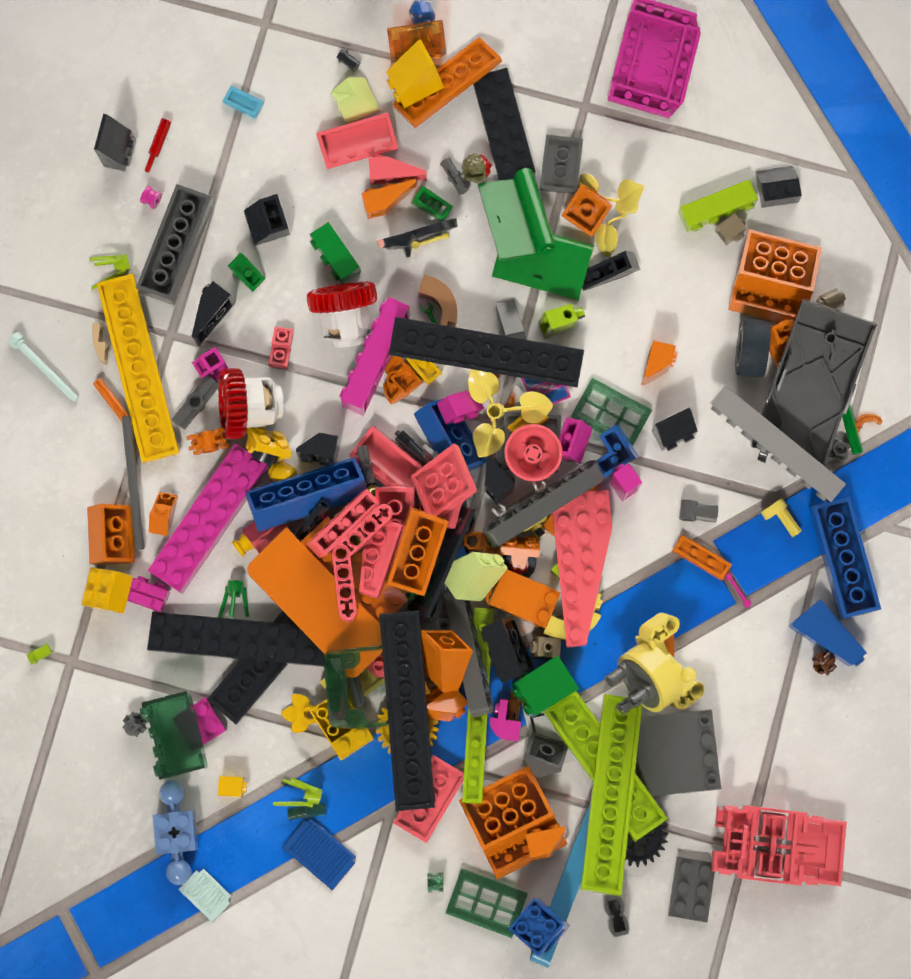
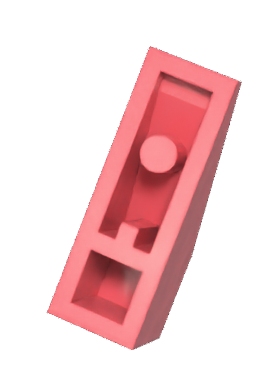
(389, 170)

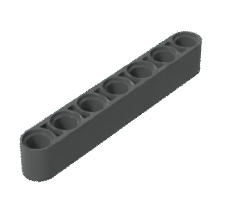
(543, 503)
(475, 676)

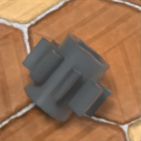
(134, 724)

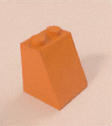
(444, 658)

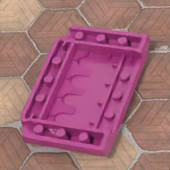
(655, 58)

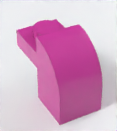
(504, 728)

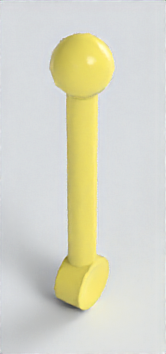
(415, 245)

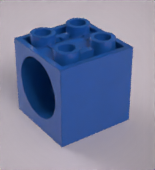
(539, 927)

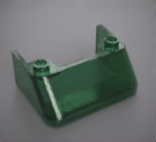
(336, 688)

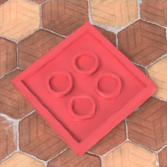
(444, 482)

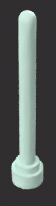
(16, 341)

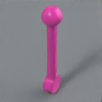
(747, 603)

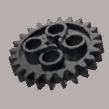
(652, 844)

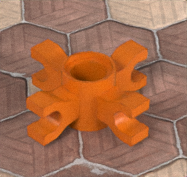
(207, 441)

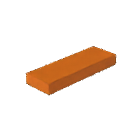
(701, 557)

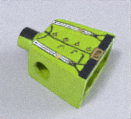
(560, 320)

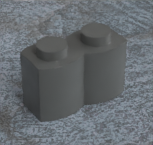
(617, 921)

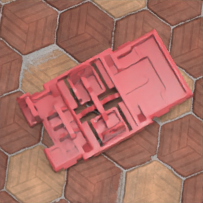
(813, 848)

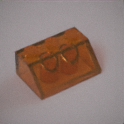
(404, 37)

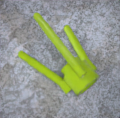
(119, 261)
(311, 794)

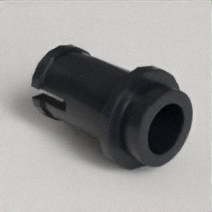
(344, 57)

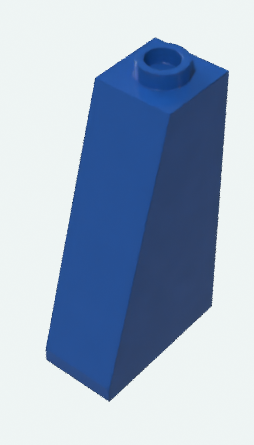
(829, 634)

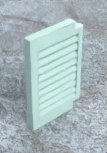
(206, 894)

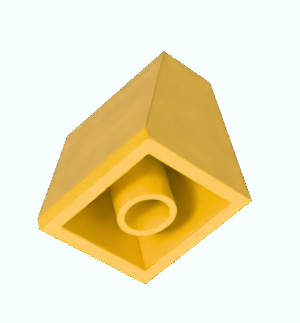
(413, 76)

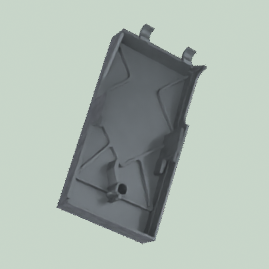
(816, 377)

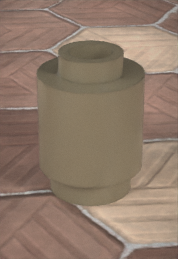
(832, 298)

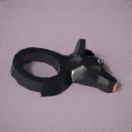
(404, 240)

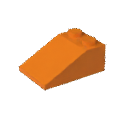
(524, 598)

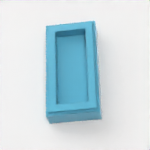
(243, 102)

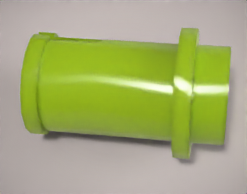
(38, 654)

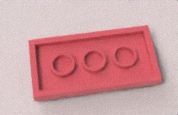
(424, 821)

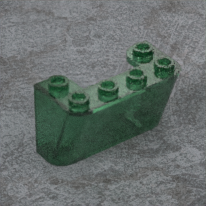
(175, 735)

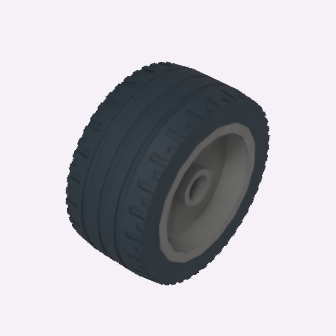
(752, 348)

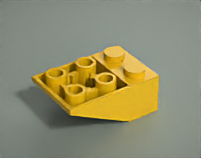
(342, 740)

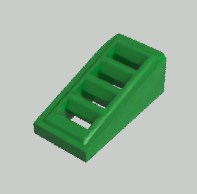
(428, 209)

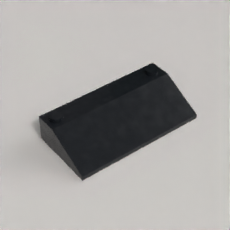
(449, 548)

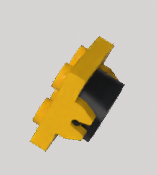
(267, 445)

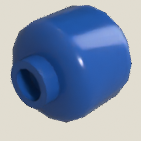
(421, 12)

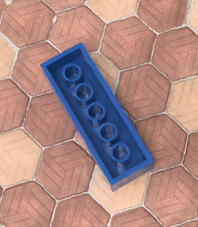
(300, 494)
(844, 558)

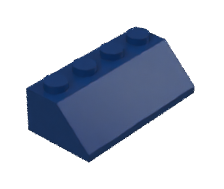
(444, 435)

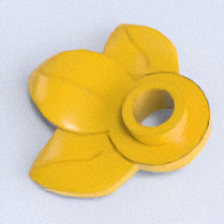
(298, 713)

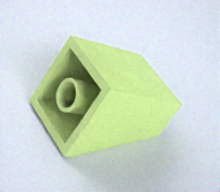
(475, 575)

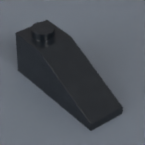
(611, 270)

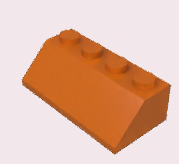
(416, 551)

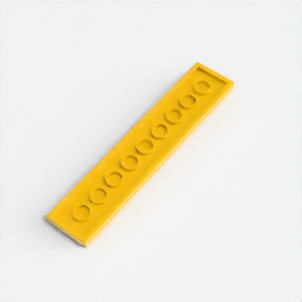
(138, 368)

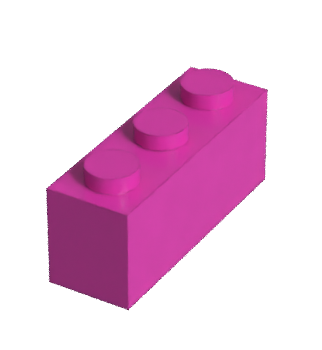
(625, 481)

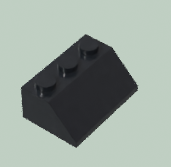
(507, 649)

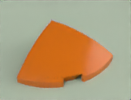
(400, 380)

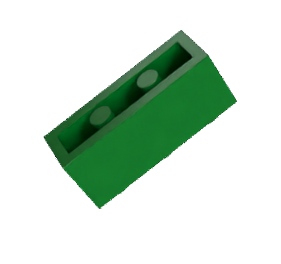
(334, 253)

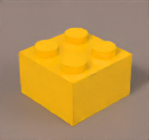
(107, 590)

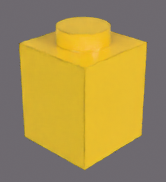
(232, 786)

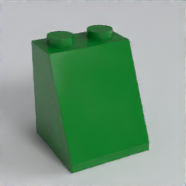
(544, 687)

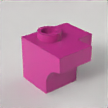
(210, 363)

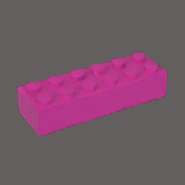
(374, 359)

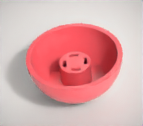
(528, 443)

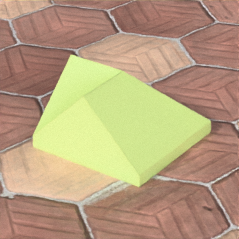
(355, 99)

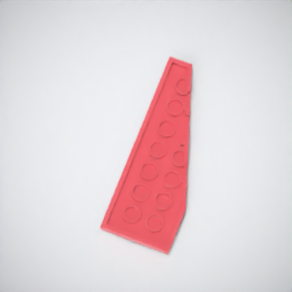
(582, 543)

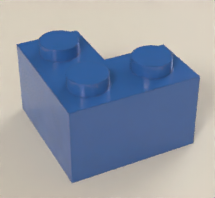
(619, 450)

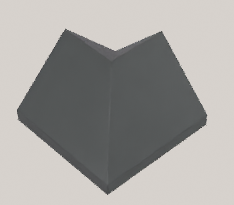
(544, 755)

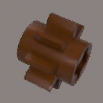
(824, 662)

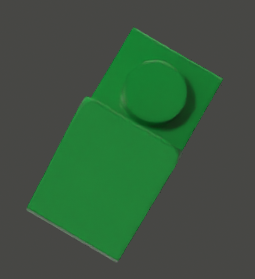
(246, 272)

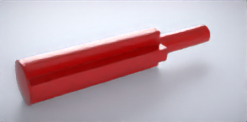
(157, 142)

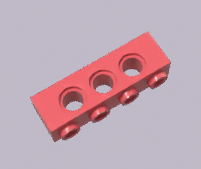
(343, 523)

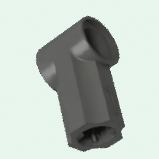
(692, 511)

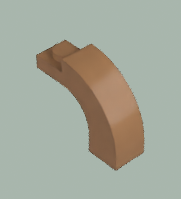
(441, 295)

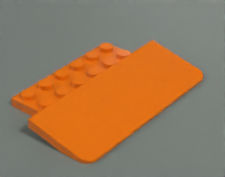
(308, 596)

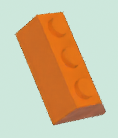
(110, 534)

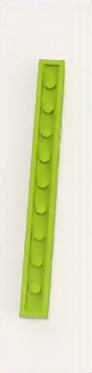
(477, 726)

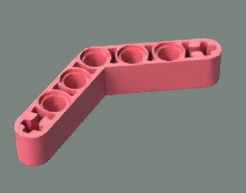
(351, 550)

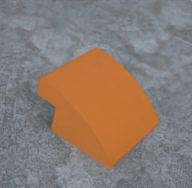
(774, 276)
(505, 817)

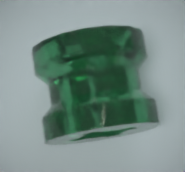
(435, 882)

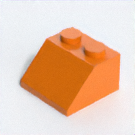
(659, 360)

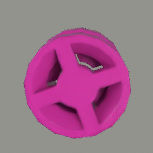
(151, 197)

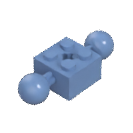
(172, 793)

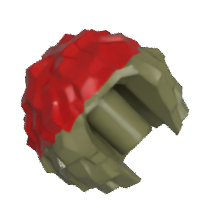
(476, 168)

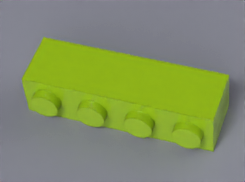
(717, 206)

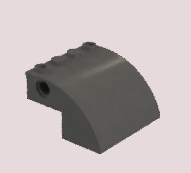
(678, 753)

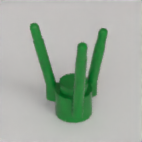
(234, 590)

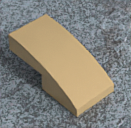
(100, 347)

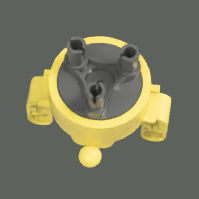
(653, 673)

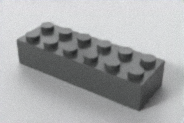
(175, 244)

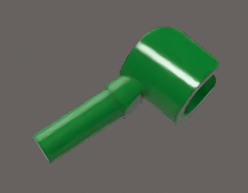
(429, 312)

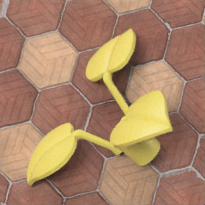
(629, 195)
(489, 438)

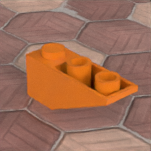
(384, 199)

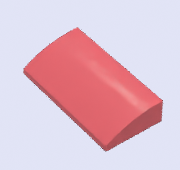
(357, 141)
(391, 462)

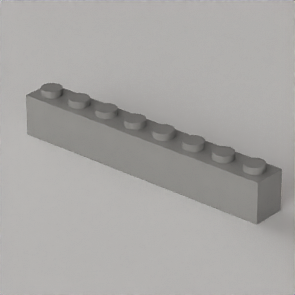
(777, 443)

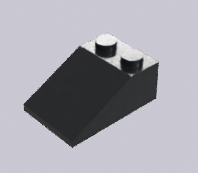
(114, 144)
(212, 308)

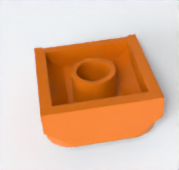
(587, 210)

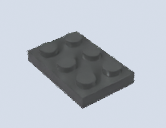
(561, 164)
(691, 889)

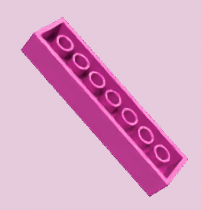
(208, 519)

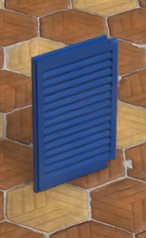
(320, 853)

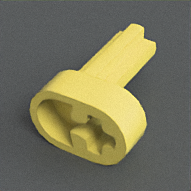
(779, 508)

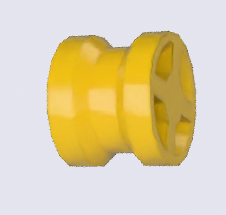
(242, 545)

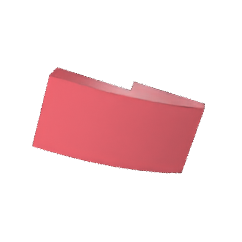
(281, 347)

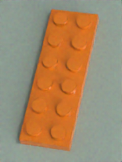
(456, 76)

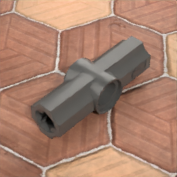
(187, 412)

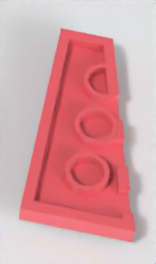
(378, 557)

